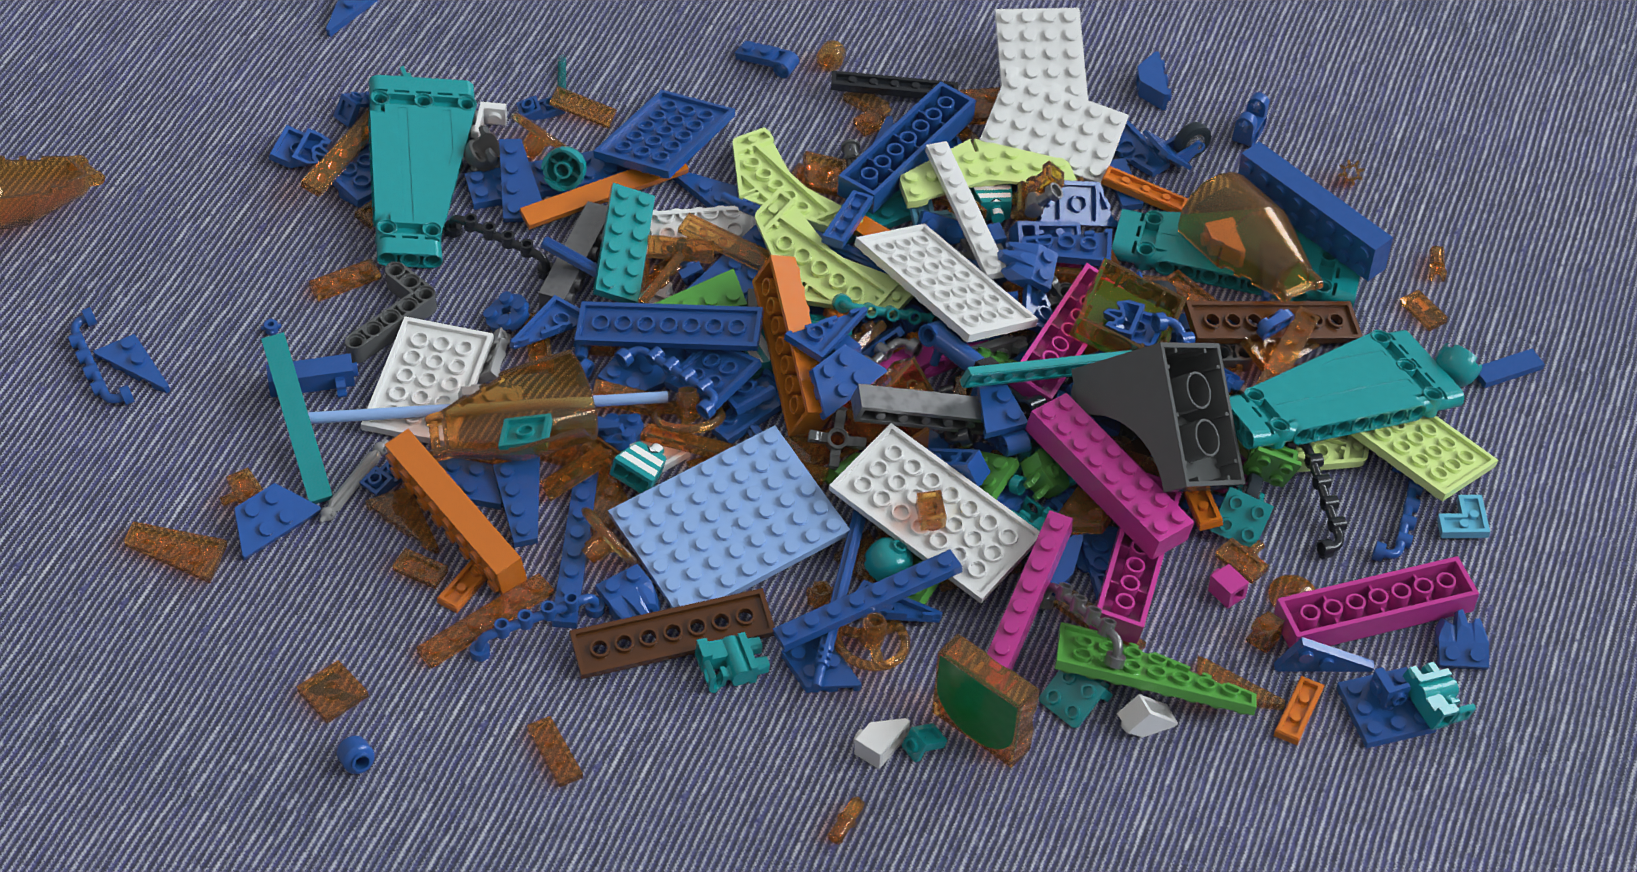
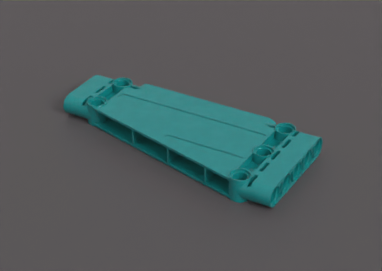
(415, 161)
(1155, 242)
(1345, 392)

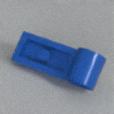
(781, 60)

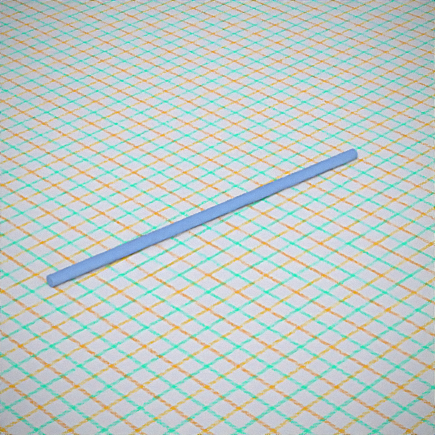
(424, 410)

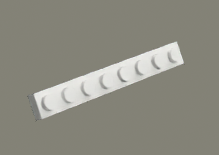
(965, 209)

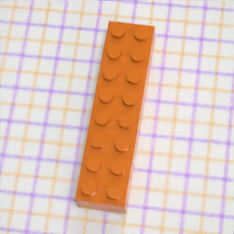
(785, 309)
(455, 513)

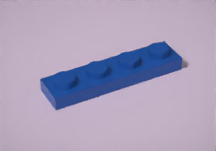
(847, 219)

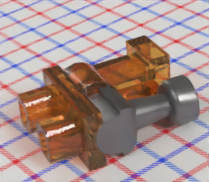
(1037, 192)

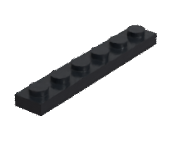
(884, 84)

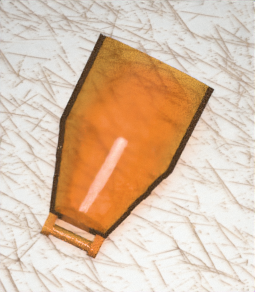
(41, 186)
(1247, 234)
(534, 388)

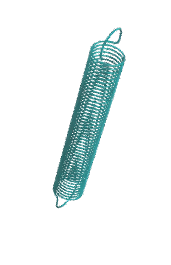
(563, 69)

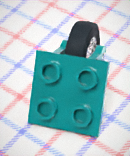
(1244, 512)

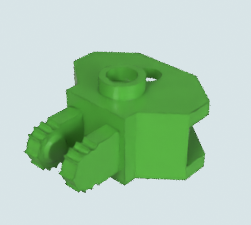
(1044, 475)

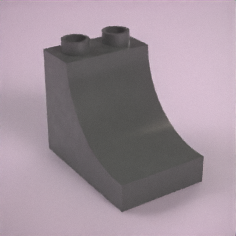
(1175, 404)

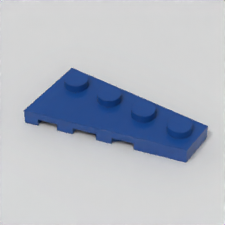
(517, 180)

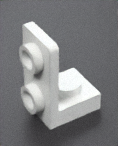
(488, 114)

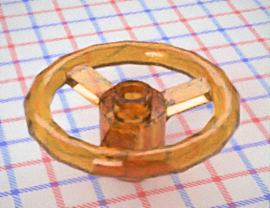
(537, 137)
(685, 410)
(604, 541)
(872, 636)

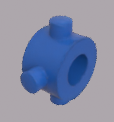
(271, 327)

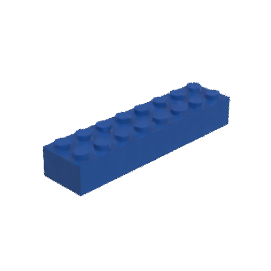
(902, 147)
(1318, 212)

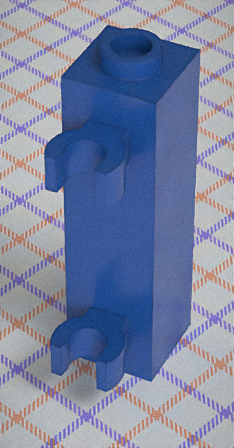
(322, 374)

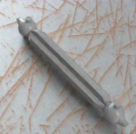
(352, 482)

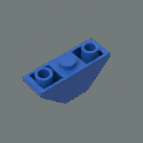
(1152, 82)

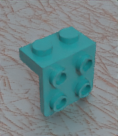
(1074, 696)

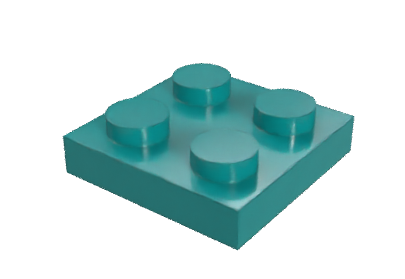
(524, 430)

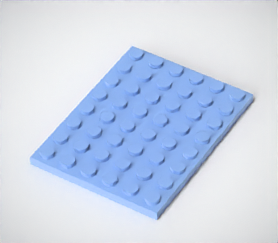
(729, 521)

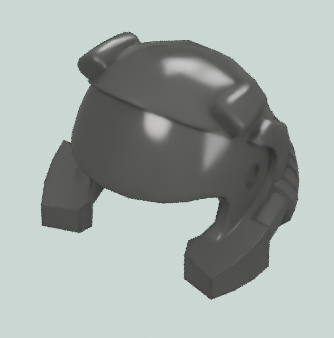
(483, 151)

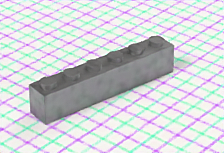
(585, 239)
(916, 408)

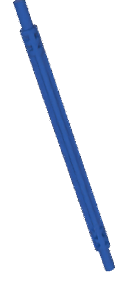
(848, 251)
(840, 590)

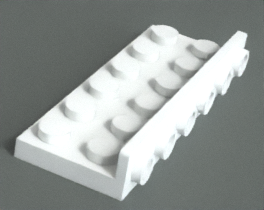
(726, 217)

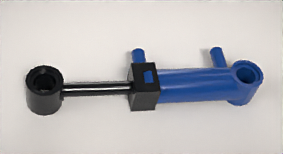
(964, 356)

